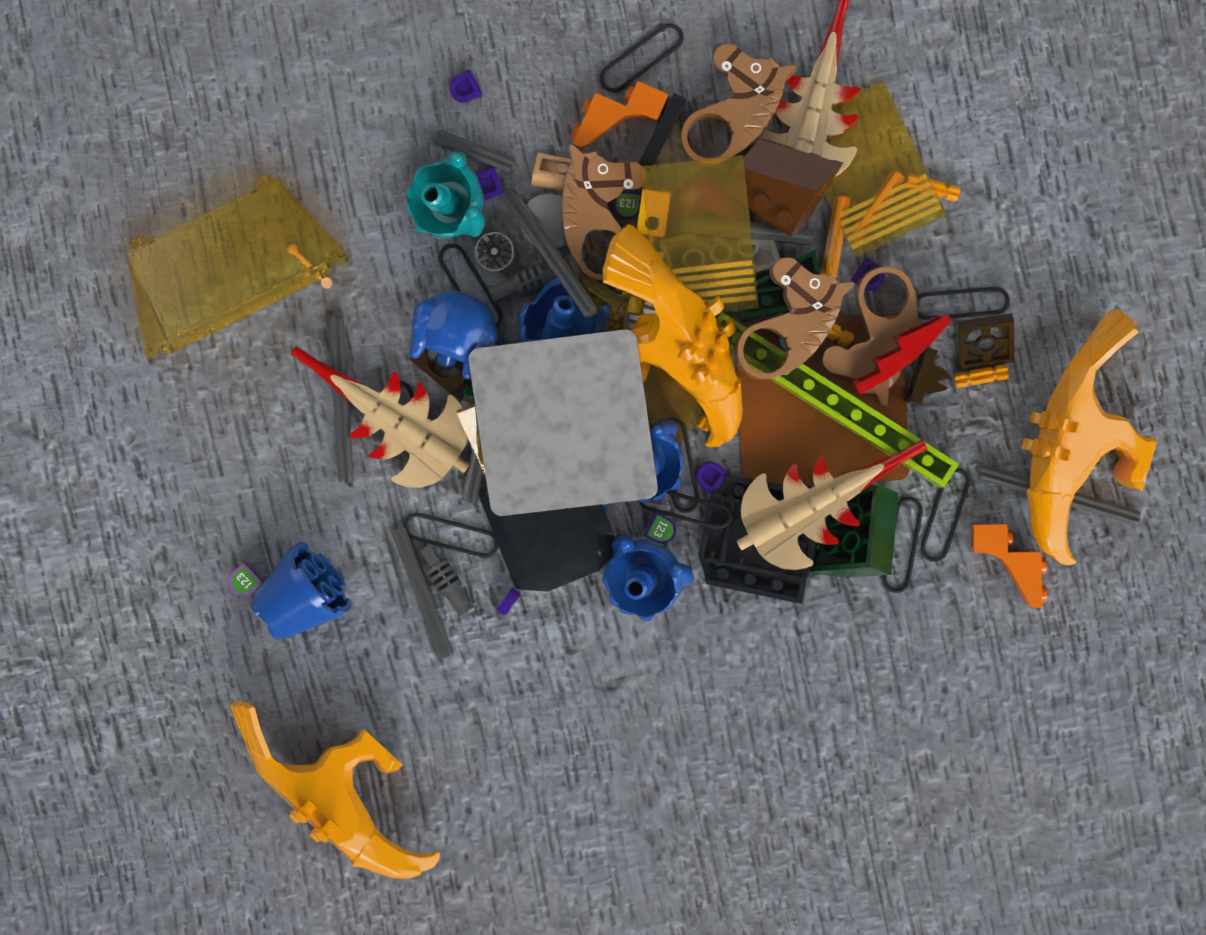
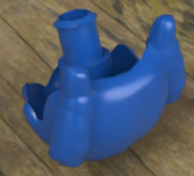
(558, 316)
(452, 327)
(667, 457)
(644, 577)

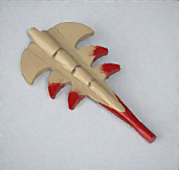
(812, 117)
(430, 444)
(777, 524)

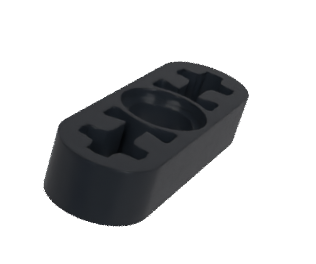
(662, 130)

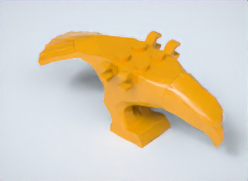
(681, 333)
(1075, 437)
(327, 799)

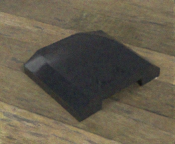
(552, 545)
(746, 569)

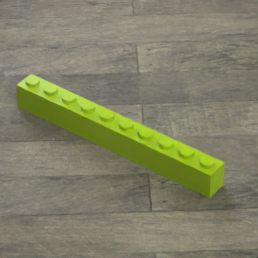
(843, 407)

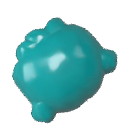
(446, 198)

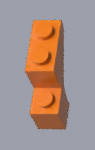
(605, 114)
(1023, 566)

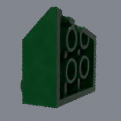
(861, 548)

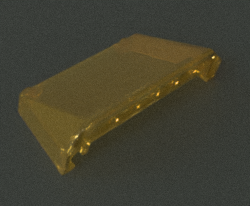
(227, 265)

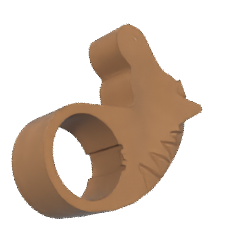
(858, 357)

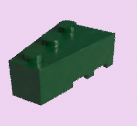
(771, 295)

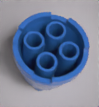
(300, 593)

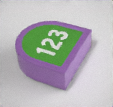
(244, 580)

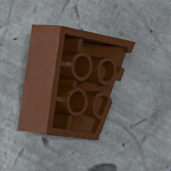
(786, 183)

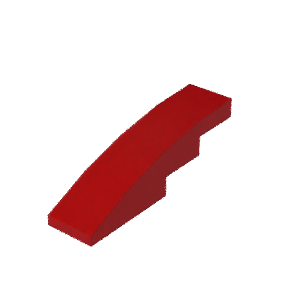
(909, 347)

